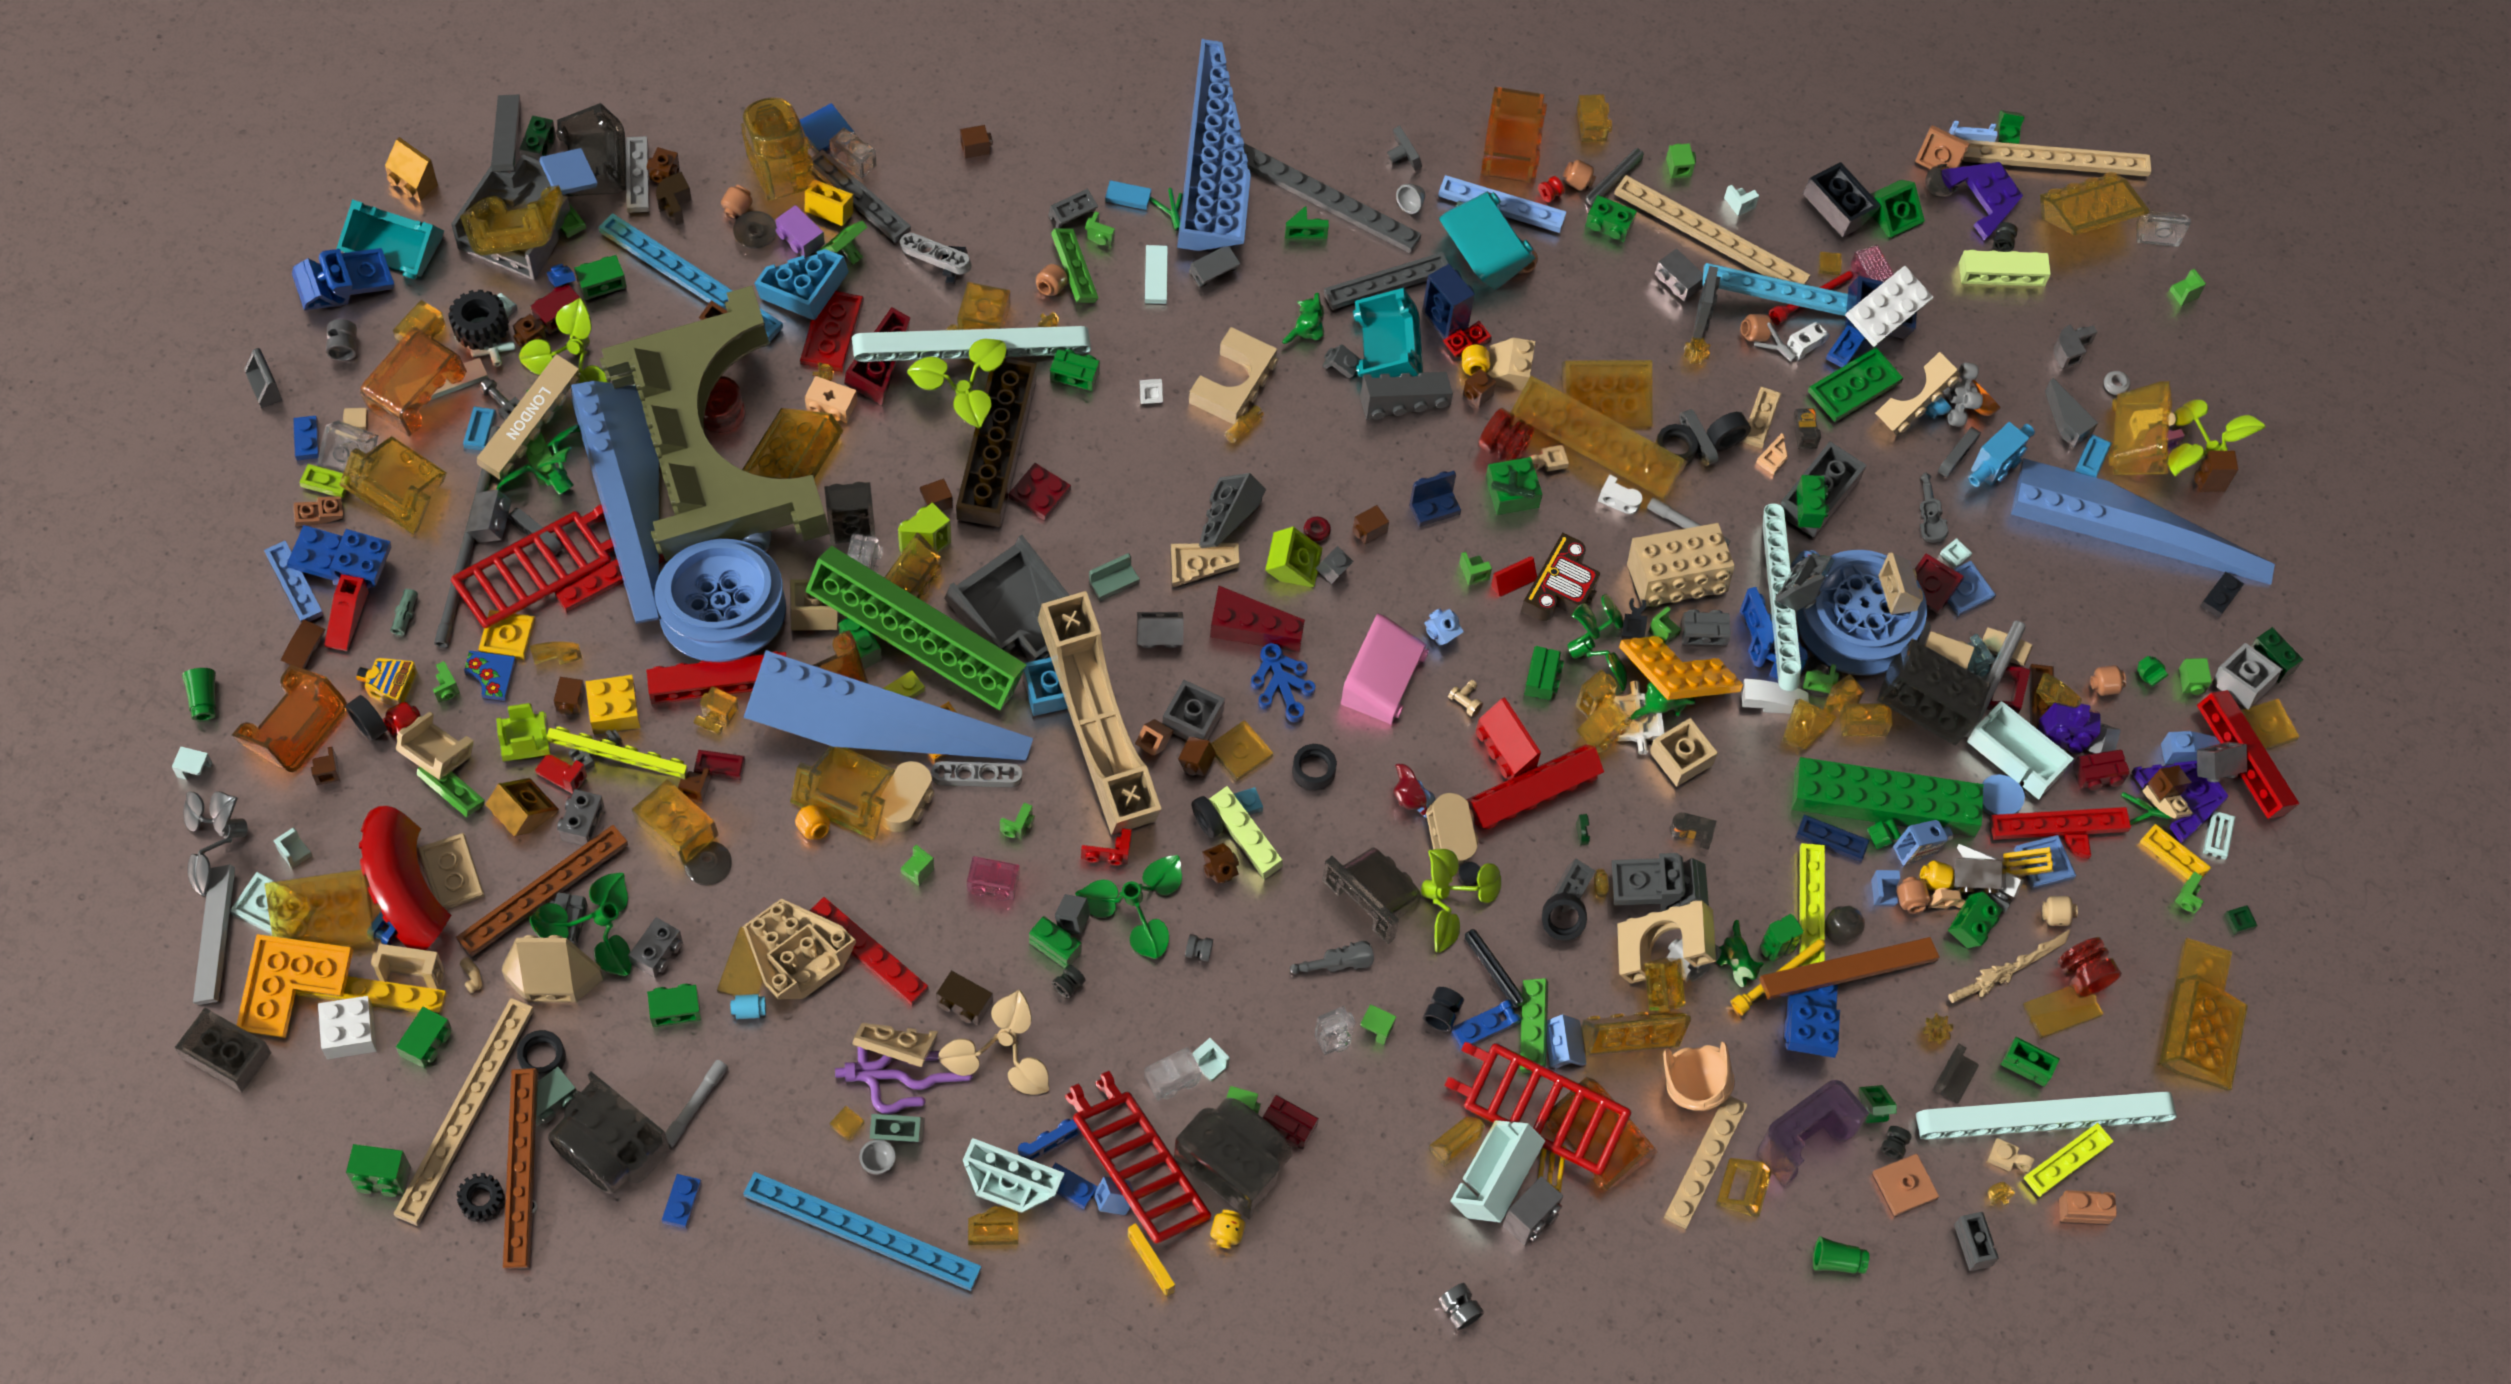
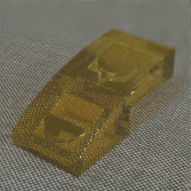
(564, 651)
(2054, 690)

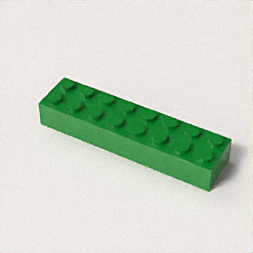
(1886, 794)

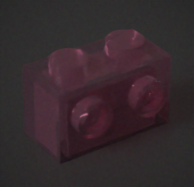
(993, 878)

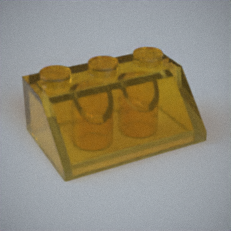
(916, 567)

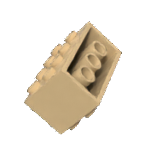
(1680, 565)

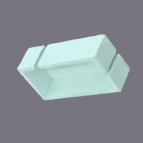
(2020, 750)
(1498, 1171)

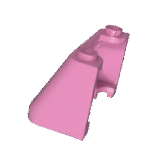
(1383, 670)

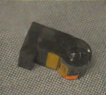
(1806, 428)
(1693, 827)

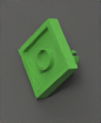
(843, 242)

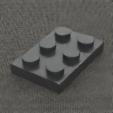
(1707, 302)

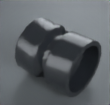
(1443, 1011)

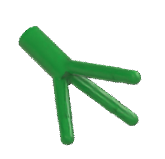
(1175, 208)
(2152, 811)

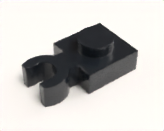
(1635, 623)

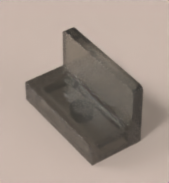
(1956, 1075)

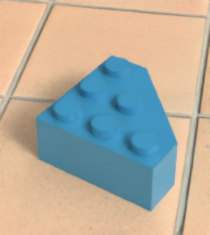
(803, 282)

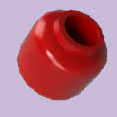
(400, 716)

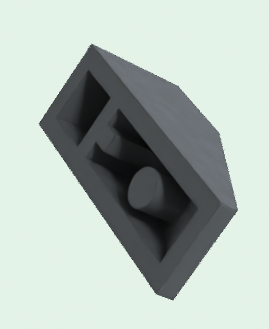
(2070, 417)

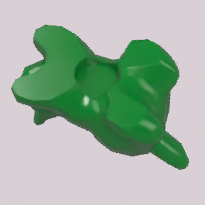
(1309, 322)
(1657, 703)
(1736, 954)

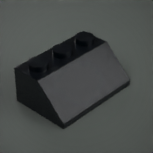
(1841, 199)

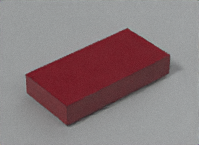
(720, 764)

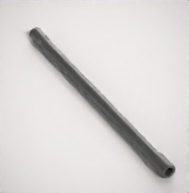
(445, 627)

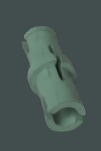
(404, 612)

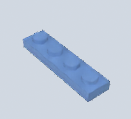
(293, 583)

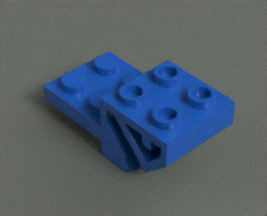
(340, 276)
(332, 555)
(1761, 630)
(1813, 1022)

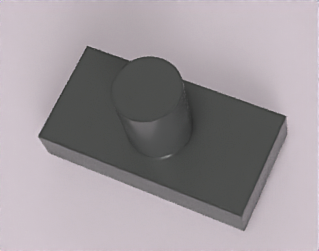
(1404, 149)

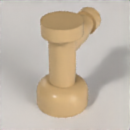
(1473, 707)

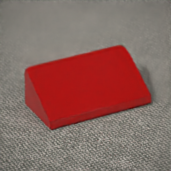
(1514, 576)

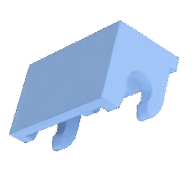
(1977, 134)

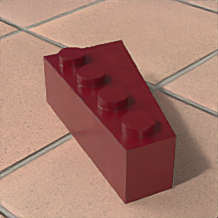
(875, 377)
(1253, 622)

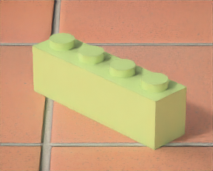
(2004, 268)
(1246, 833)

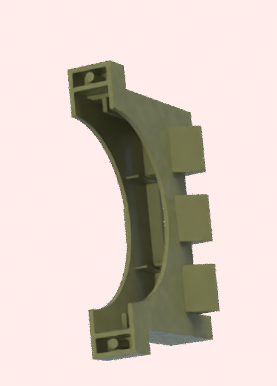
(674, 381)

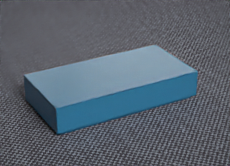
(1128, 195)
(479, 428)
(2093, 456)

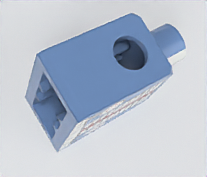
(1921, 841)

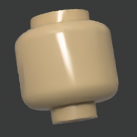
(2059, 910)

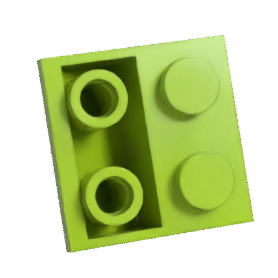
(929, 523)

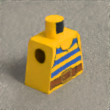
(388, 680)

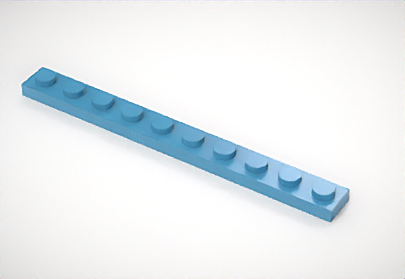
(674, 266)
(862, 1231)

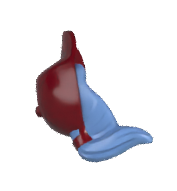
(1411, 791)

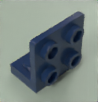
(1434, 498)

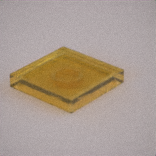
(2271, 724)
(1241, 750)

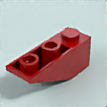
(345, 611)

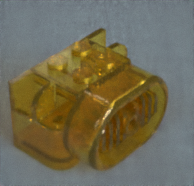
(777, 148)

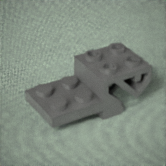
(1659, 881)

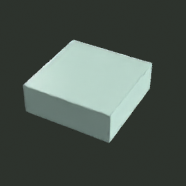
(1956, 553)

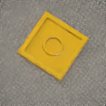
(508, 636)

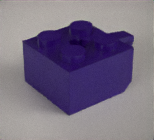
(2070, 726)

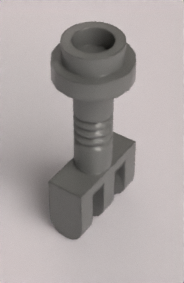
(489, 387)
(586, 757)

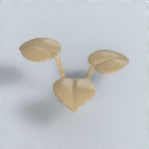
(1014, 1018)

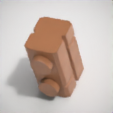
(2087, 1207)

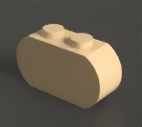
(906, 796)
(1452, 826)

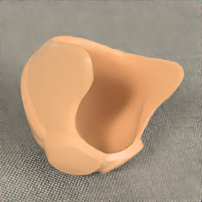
(1699, 1076)

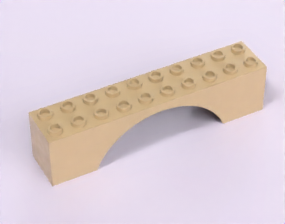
(1081, 668)

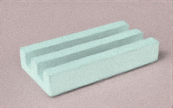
(2215, 850)

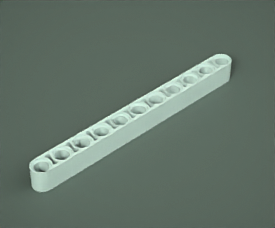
(956, 343)
(1782, 616)
(2045, 1115)

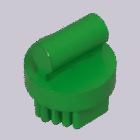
(2151, 670)
(1884, 833)

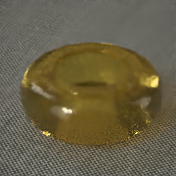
(1601, 882)

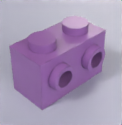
(799, 231)

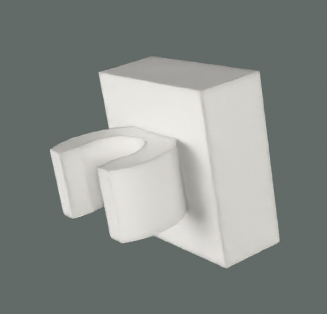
(1151, 391)

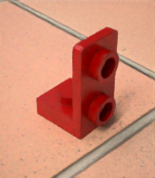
(561, 773)
(1114, 856)

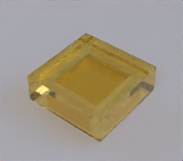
(1830, 263)
(846, 1123)

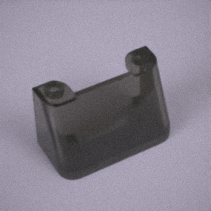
(603, 144)

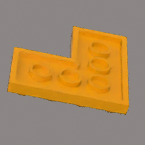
(1679, 678)
(280, 969)

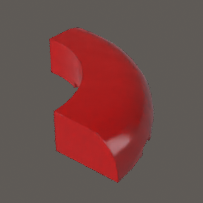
(396, 878)

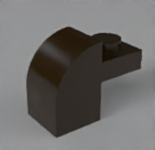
(671, 193)

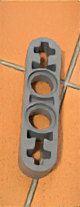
(932, 257)
(976, 778)

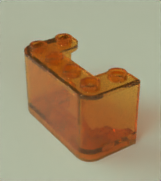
(1513, 135)
(409, 379)

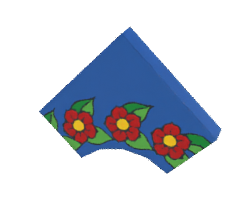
(492, 672)

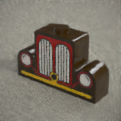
(1562, 581)

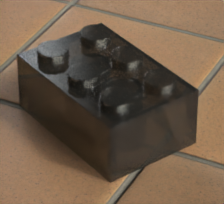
(849, 511)
(223, 1050)

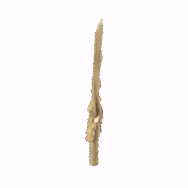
(2004, 973)

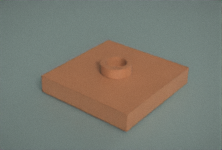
(1941, 148)
(1905, 1185)

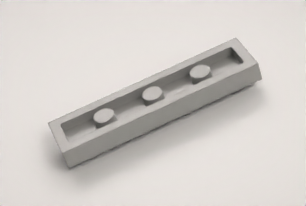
(637, 174)

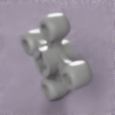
(1963, 395)

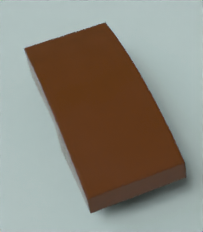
(302, 644)

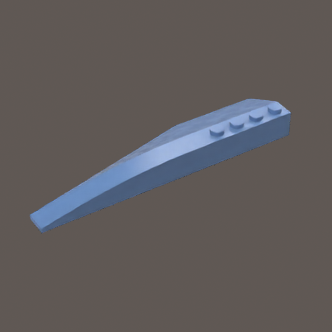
(868, 717)

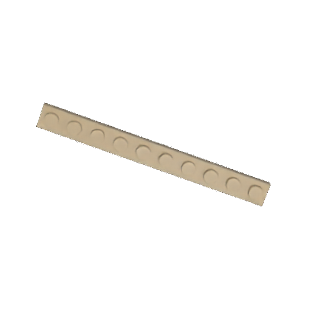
(2058, 158)
(1708, 232)
(463, 1112)

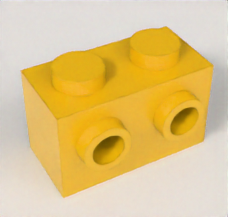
(829, 203)

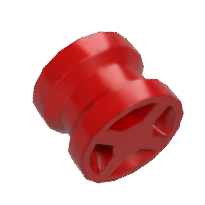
(1551, 189)

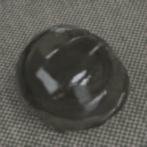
(1935, 183)
(1844, 924)

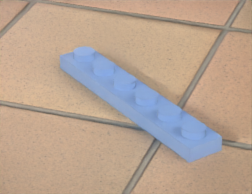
(1511, 206)

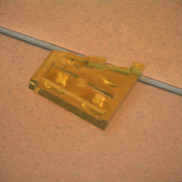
(1806, 724)
(994, 1227)

